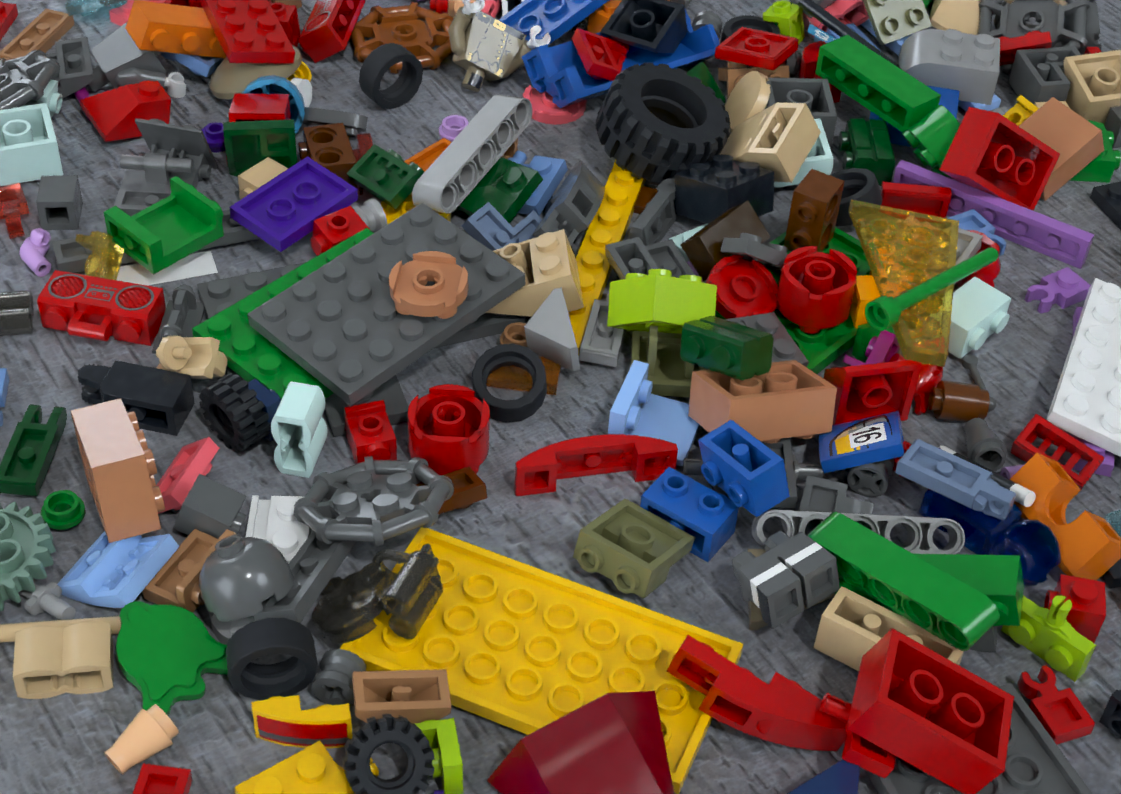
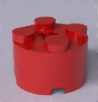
(816, 288)
(449, 428)

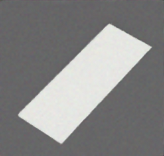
(191, 266)

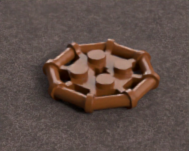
(402, 27)

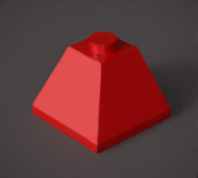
(115, 110)
(873, 389)

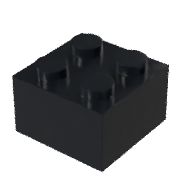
(720, 184)

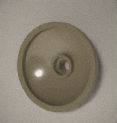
(234, 77)

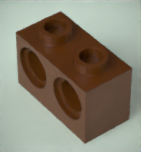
(329, 148)
(814, 211)

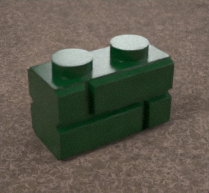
(868, 147)
(726, 347)

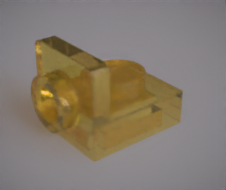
(105, 255)

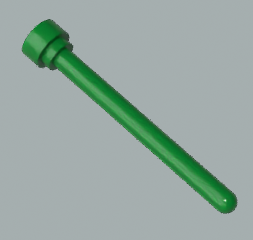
(885, 310)

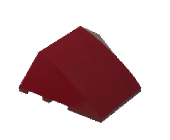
(596, 749)

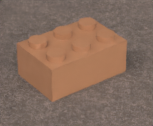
(768, 406)
(118, 469)

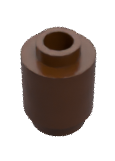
(958, 401)

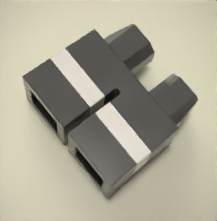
(786, 576)

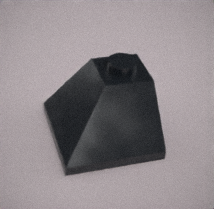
(648, 25)

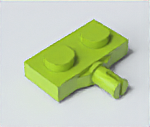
(1052, 637)

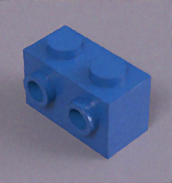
(743, 468)
(693, 509)

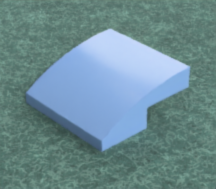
(117, 571)

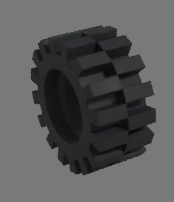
(234, 412)
(380, 732)

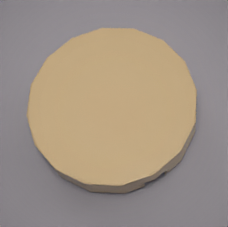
(747, 98)

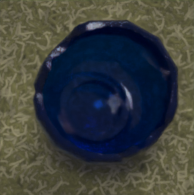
(1034, 544)

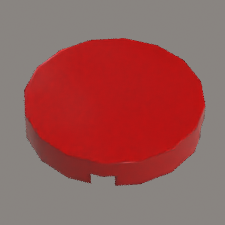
(743, 287)

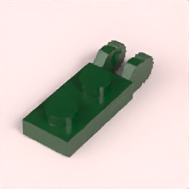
(31, 451)

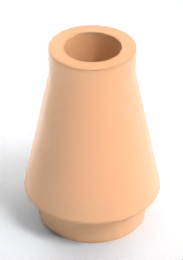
(143, 738)

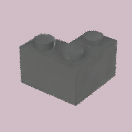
(1040, 73)

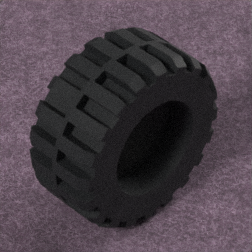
(661, 122)

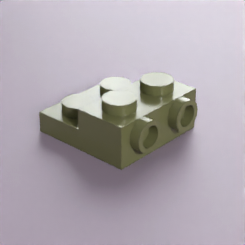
(631, 548)

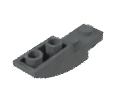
(573, 204)

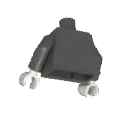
(126, 64)

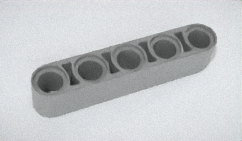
(472, 153)
(918, 528)

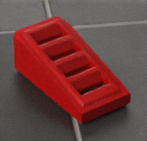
(1051, 434)

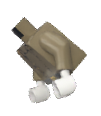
(487, 45)

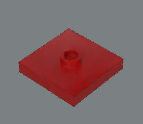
(757, 48)

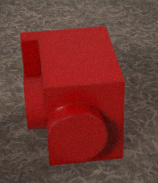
(370, 432)

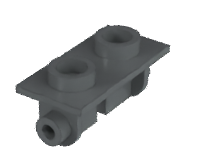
(180, 315)

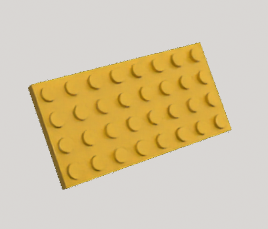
(540, 646)

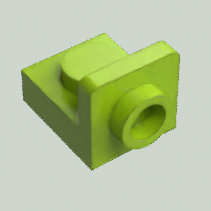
(788, 17)
(446, 751)

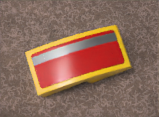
(284, 723)

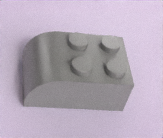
(953, 62)

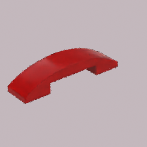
(593, 456)

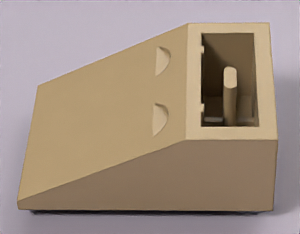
(775, 139)
(547, 266)

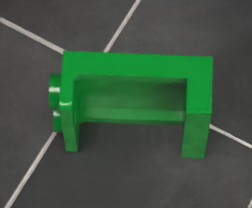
(167, 228)

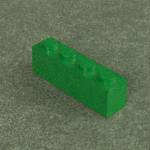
(875, 82)
(993, 575)

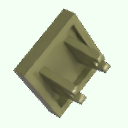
(666, 368)

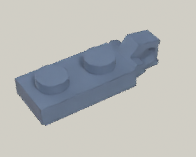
(955, 479)

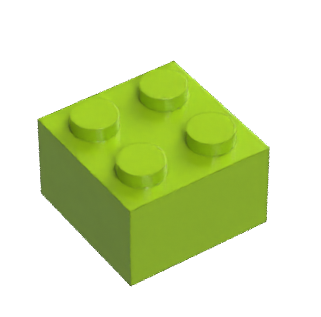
(659, 301)

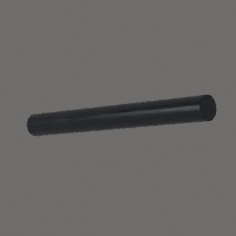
(836, 25)

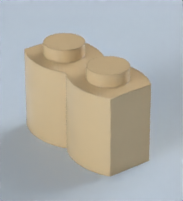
(63, 660)

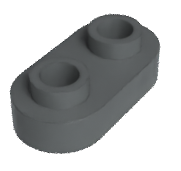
(352, 122)

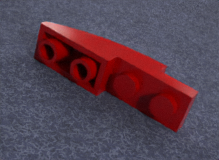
(770, 711)

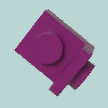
(879, 350)

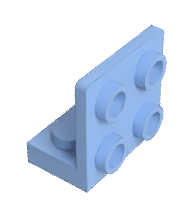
(651, 415)

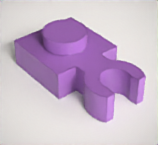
(1060, 287)

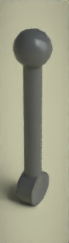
(970, 362)

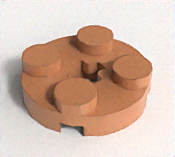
(439, 300)

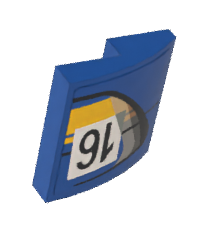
(861, 442)

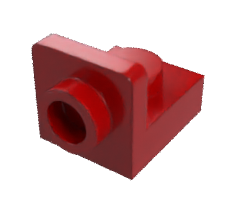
(289, 21)

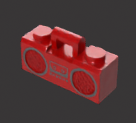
(329, 27)
(101, 308)

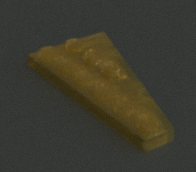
(902, 253)

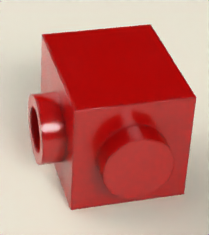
(335, 228)
(1087, 601)

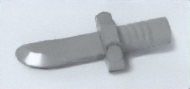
(47, 599)

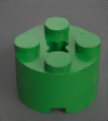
(933, 137)

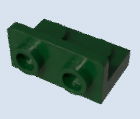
(385, 175)

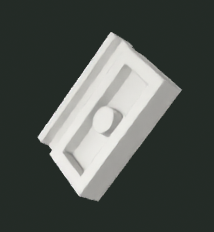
(276, 523)

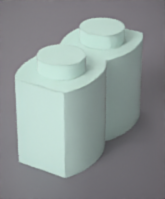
(299, 429)

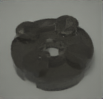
(351, 604)

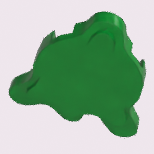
(166, 653)

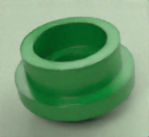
(63, 510)

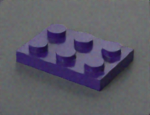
(289, 203)

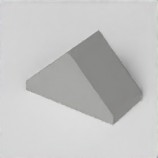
(551, 332)

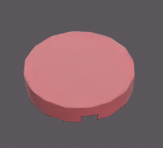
(547, 112)

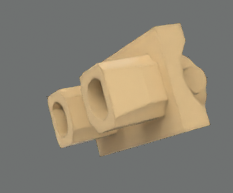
(192, 356)

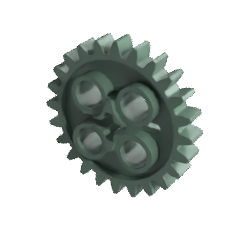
(24, 551)

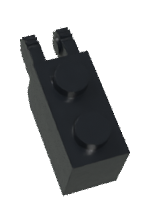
(155, 395)

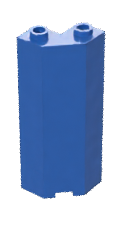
(564, 77)

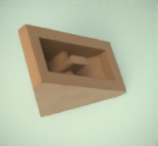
(404, 693)

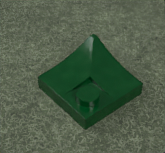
(254, 141)
(504, 187)

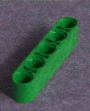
(906, 582)

